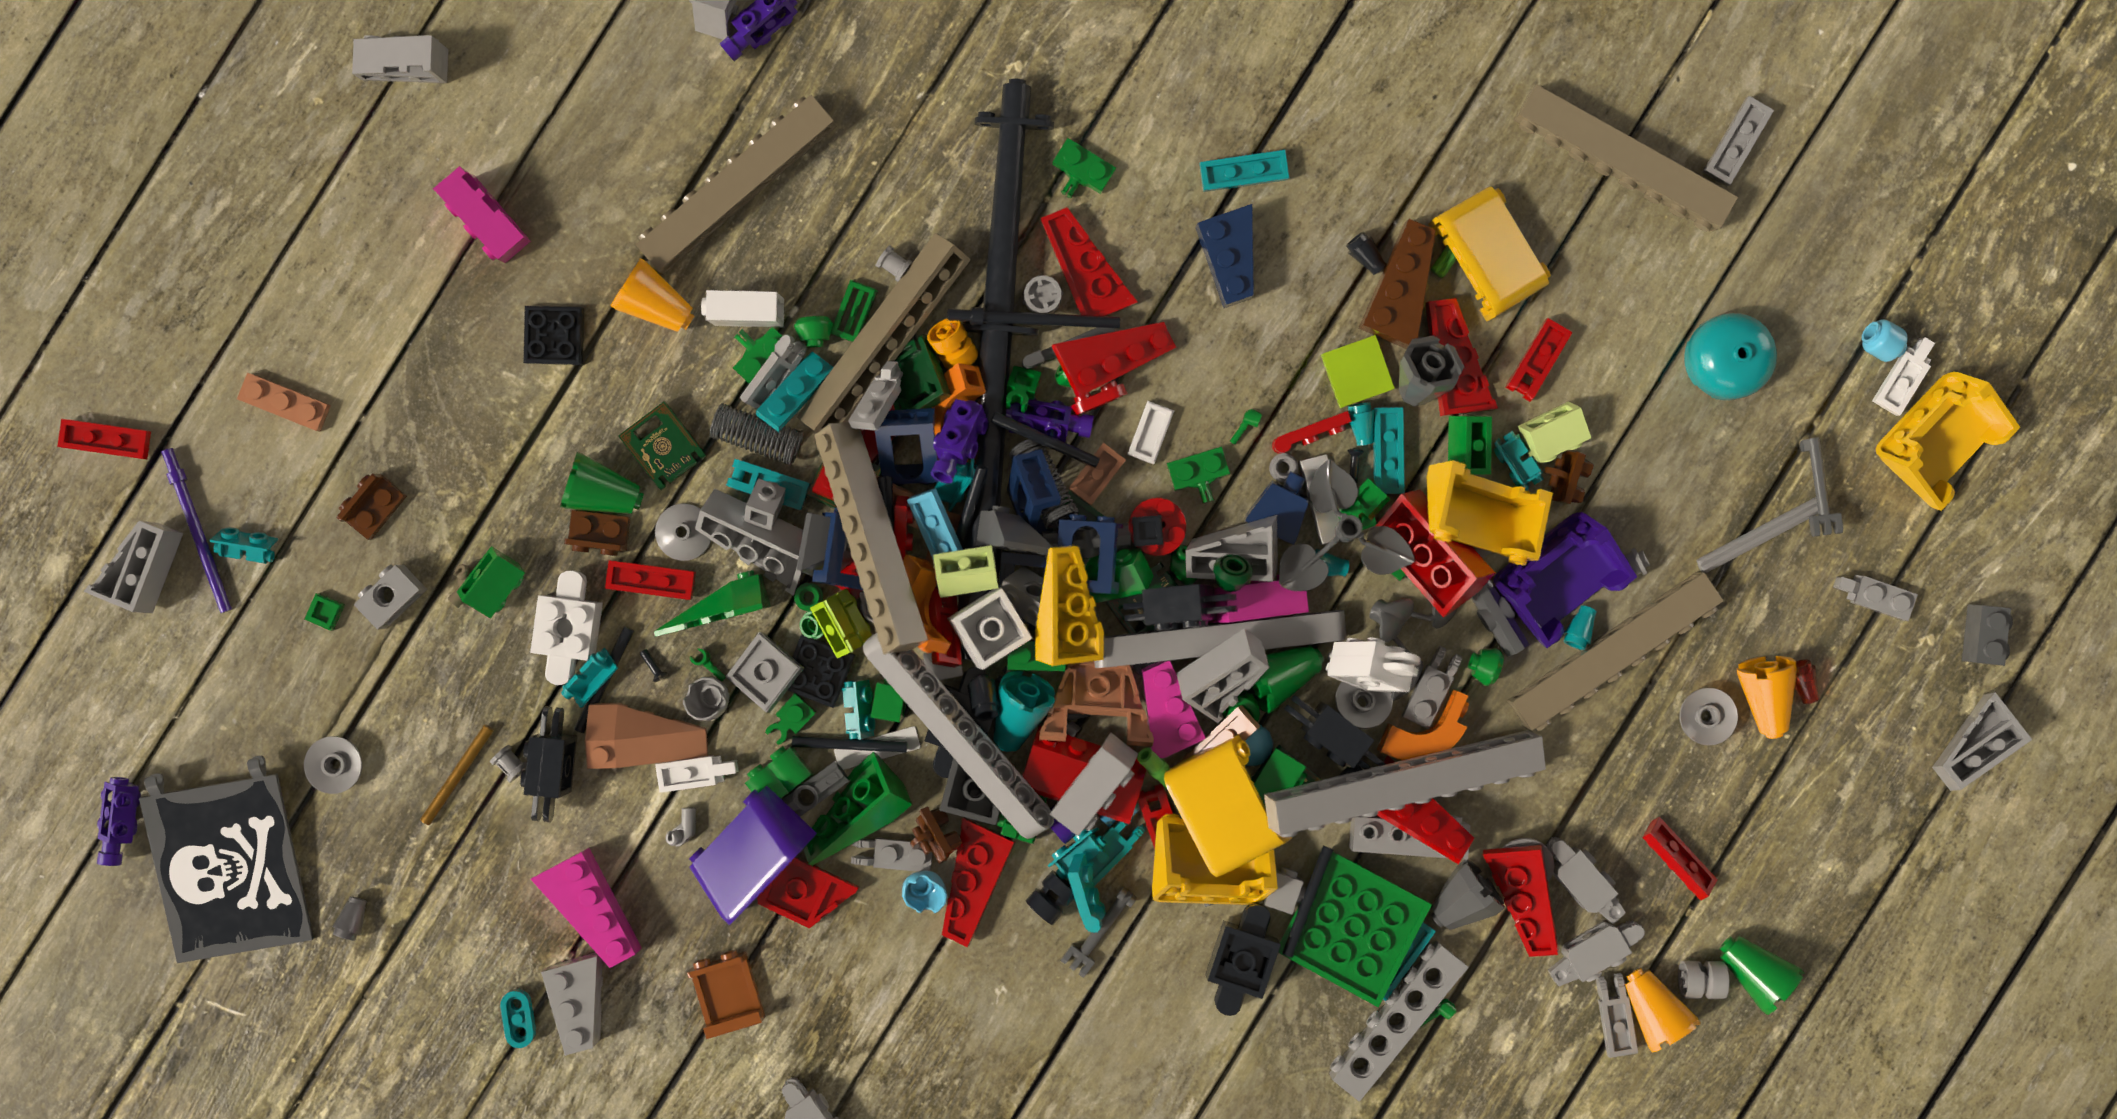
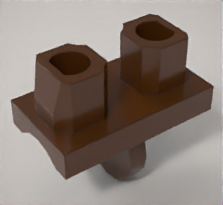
(1566, 475)
(930, 836)

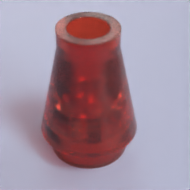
(1806, 681)

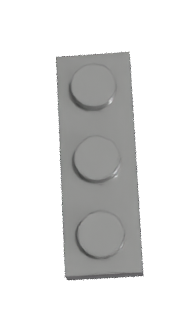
(1738, 141)

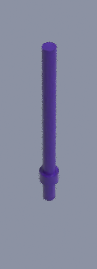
(177, 478)

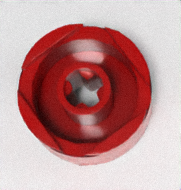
(1174, 524)

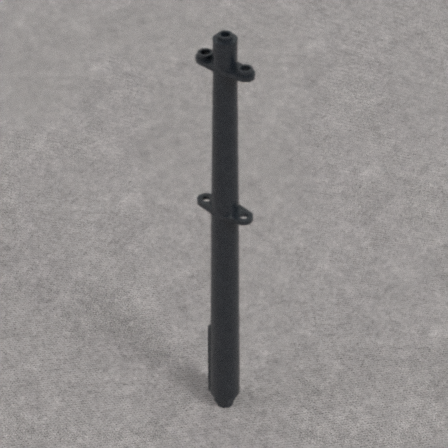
(999, 296)

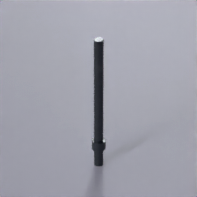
(977, 316)

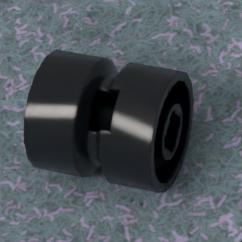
(1045, 904)

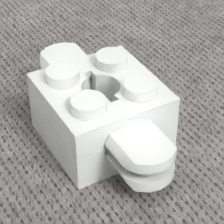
(566, 627)
(1372, 665)

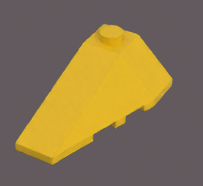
(1066, 618)

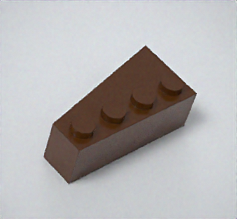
(1400, 293)

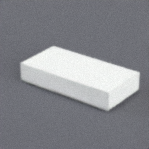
(1150, 432)

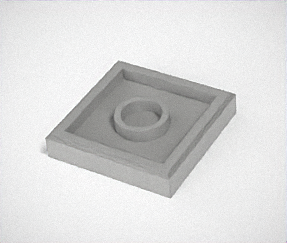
(764, 672)

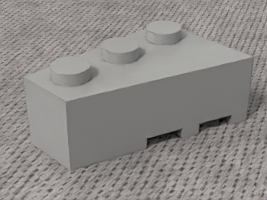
(713, 16)
(400, 59)
(1252, 541)
(1222, 674)
(1981, 743)
(1095, 785)
(576, 1001)

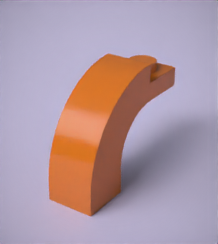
(964, 384)
(923, 581)
(1438, 738)

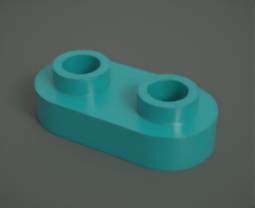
(518, 1017)

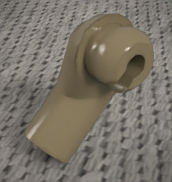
(462, 572)

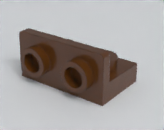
(371, 505)
(598, 531)

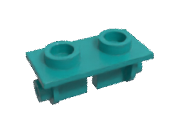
(1510, 452)
(955, 491)
(232, 542)
(592, 677)
(859, 696)
(1085, 843)

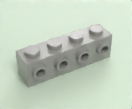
(1379, 836)

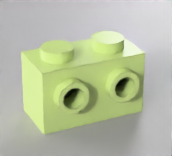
(1555, 432)
(965, 571)

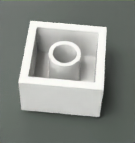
(989, 628)

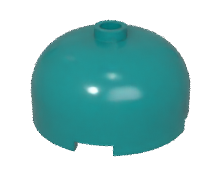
(1714, 360)

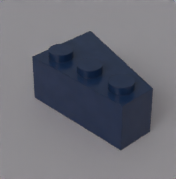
(1229, 253)

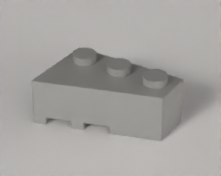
(139, 568)

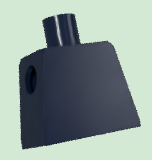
(1285, 503)

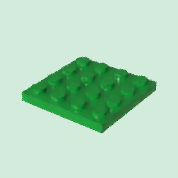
(1358, 929)

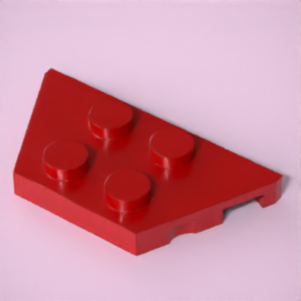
(805, 893)

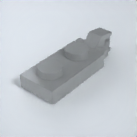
(878, 398)
(1878, 596)

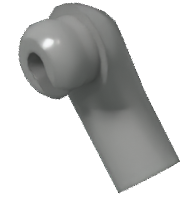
(685, 830)

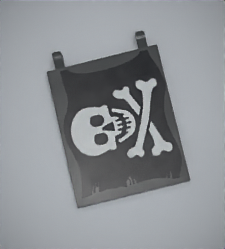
(226, 865)

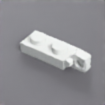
(1904, 377)
(693, 772)

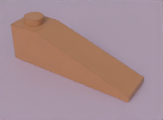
(631, 737)

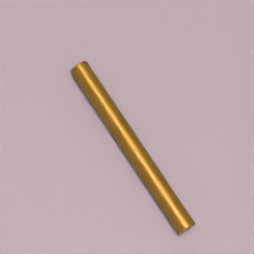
(457, 774)

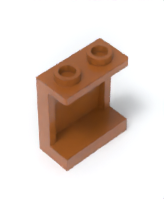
(727, 993)

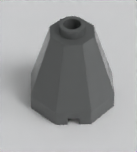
(1428, 370)
(1466, 898)

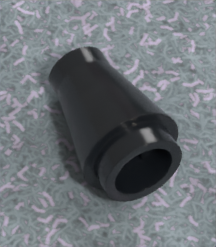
(1366, 253)

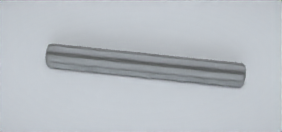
(1758, 536)

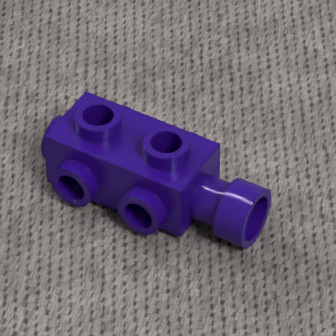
(757, 18)
(965, 422)
(1056, 424)
(121, 817)

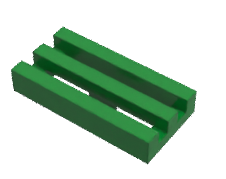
(865, 313)

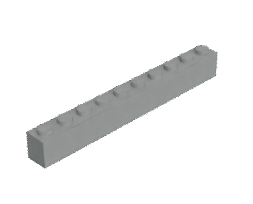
(1404, 782)

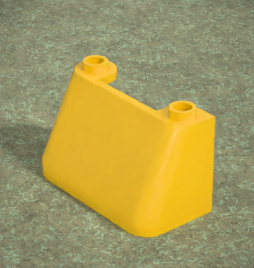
(1491, 251)
(1944, 433)
(1486, 513)
(1222, 806)
(1184, 877)

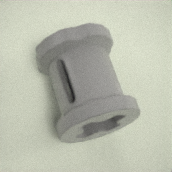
(893, 263)
(508, 763)

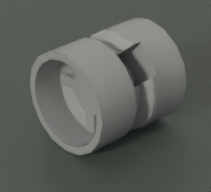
(1705, 979)

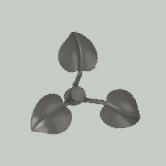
(1383, 550)
(1392, 619)

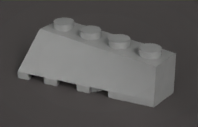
(772, 551)

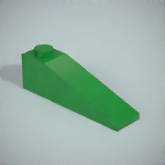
(731, 600)
(865, 805)

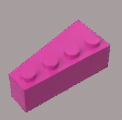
(589, 906)

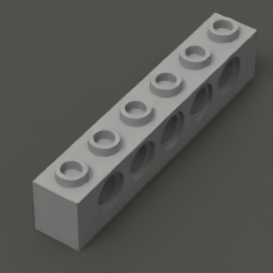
(1359, 1081)

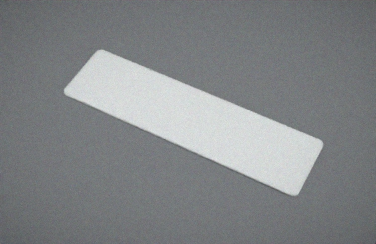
(853, 758)

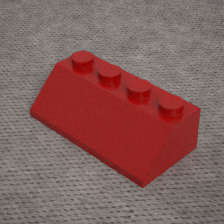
(1441, 570)
(1056, 764)

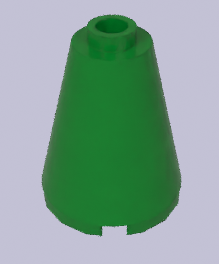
(599, 488)
(1286, 675)
(1760, 972)

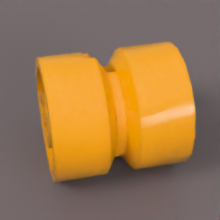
(952, 343)

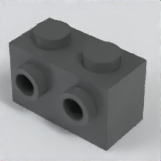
(1987, 634)

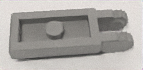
(774, 371)
(1431, 690)
(893, 855)
(1616, 1018)

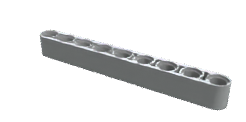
(1196, 642)
(962, 738)

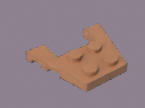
(1098, 692)

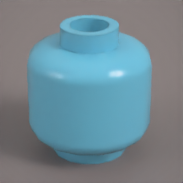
(1884, 340)

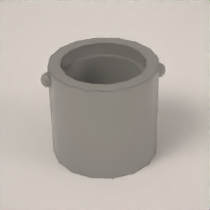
(1042, 295)

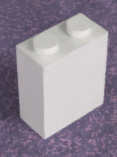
(743, 308)

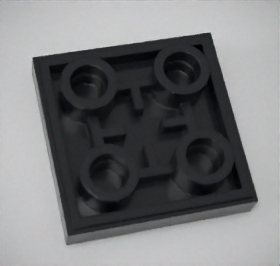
(553, 335)
(822, 672)

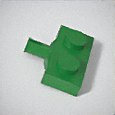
(1082, 168)
(756, 352)
(1199, 471)

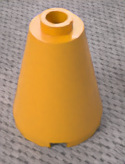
(653, 299)
(1769, 692)
(1658, 1010)

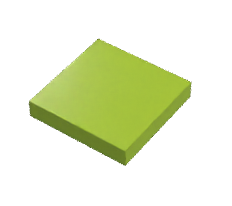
(1357, 371)

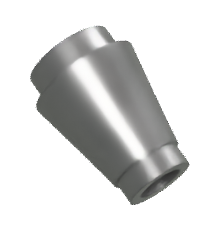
(350, 919)

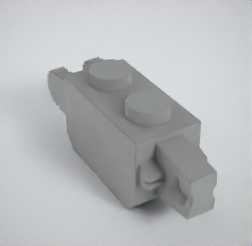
(1583, 881)
(1595, 951)
(804, 1103)

